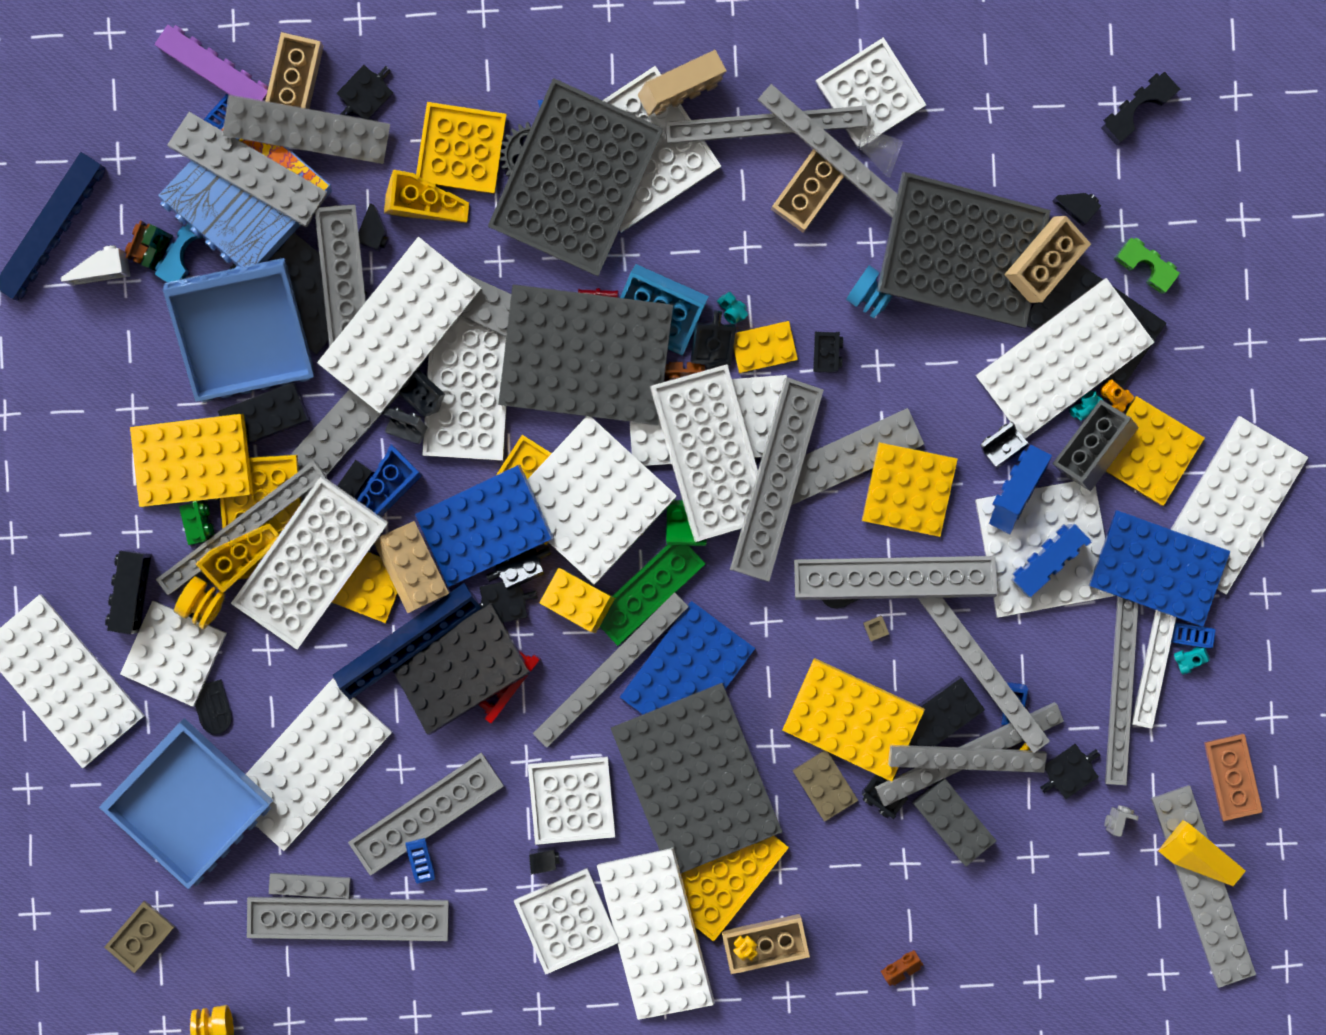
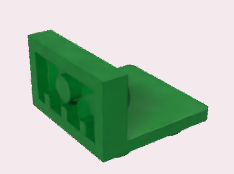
(196, 522)
(678, 526)

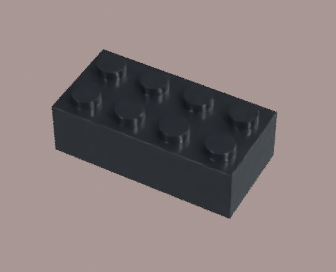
(270, 412)
(128, 591)
(946, 713)

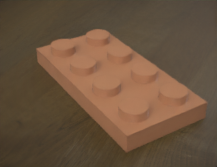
(1233, 777)

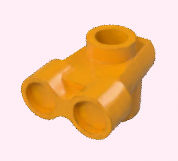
(1116, 394)

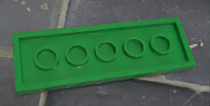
(649, 590)

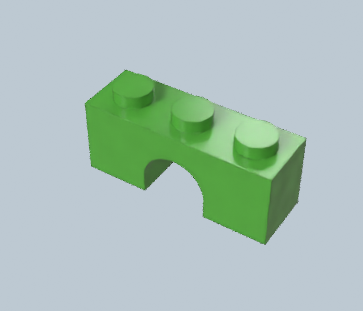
(1162, 273)

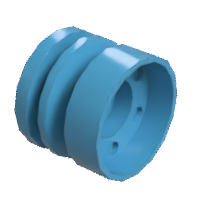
(866, 291)

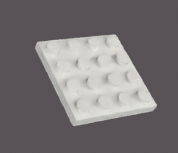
(874, 81)
(173, 654)
(571, 800)
(566, 921)

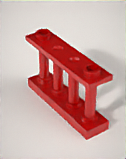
(505, 695)

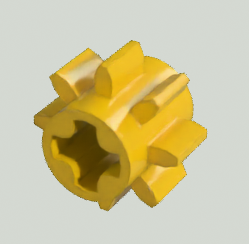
(745, 948)

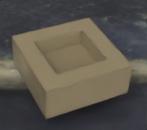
(875, 628)

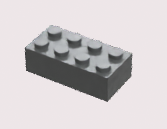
(1095, 445)
(954, 821)

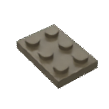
(825, 785)
(139, 936)

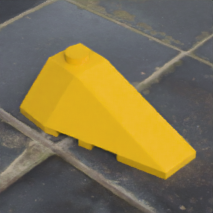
(417, 198)
(231, 560)
(1197, 853)

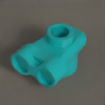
(734, 309)
(1088, 403)
(1187, 661)

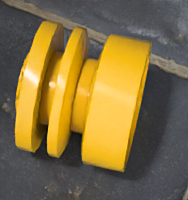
(197, 601)
(218, 1024)

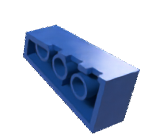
(390, 482)
(1019, 488)
(1049, 559)

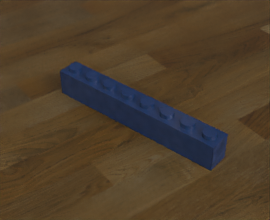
(49, 226)
(406, 641)

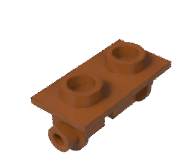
(135, 247)
(675, 370)
(894, 972)

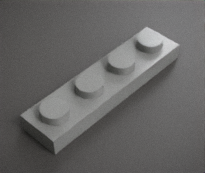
(309, 885)

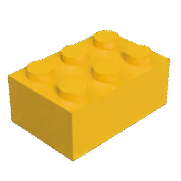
(577, 600)

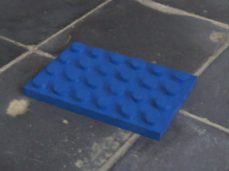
(484, 525)
(1159, 568)
(687, 660)

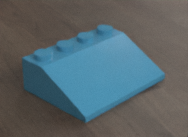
(686, 302)

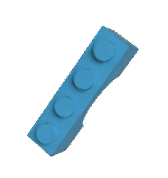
(173, 265)

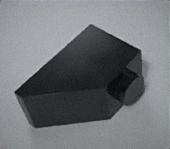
(1078, 206)
(372, 231)
(543, 860)

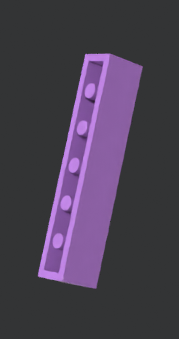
(208, 65)

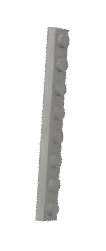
(966, 758)

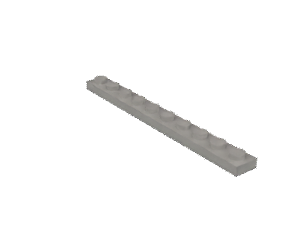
(761, 125)
(829, 149)
(247, 522)
(611, 669)
(985, 672)
(1121, 692)
(998, 739)

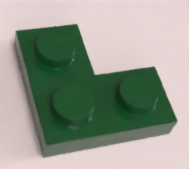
(158, 242)

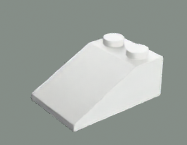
(99, 267)

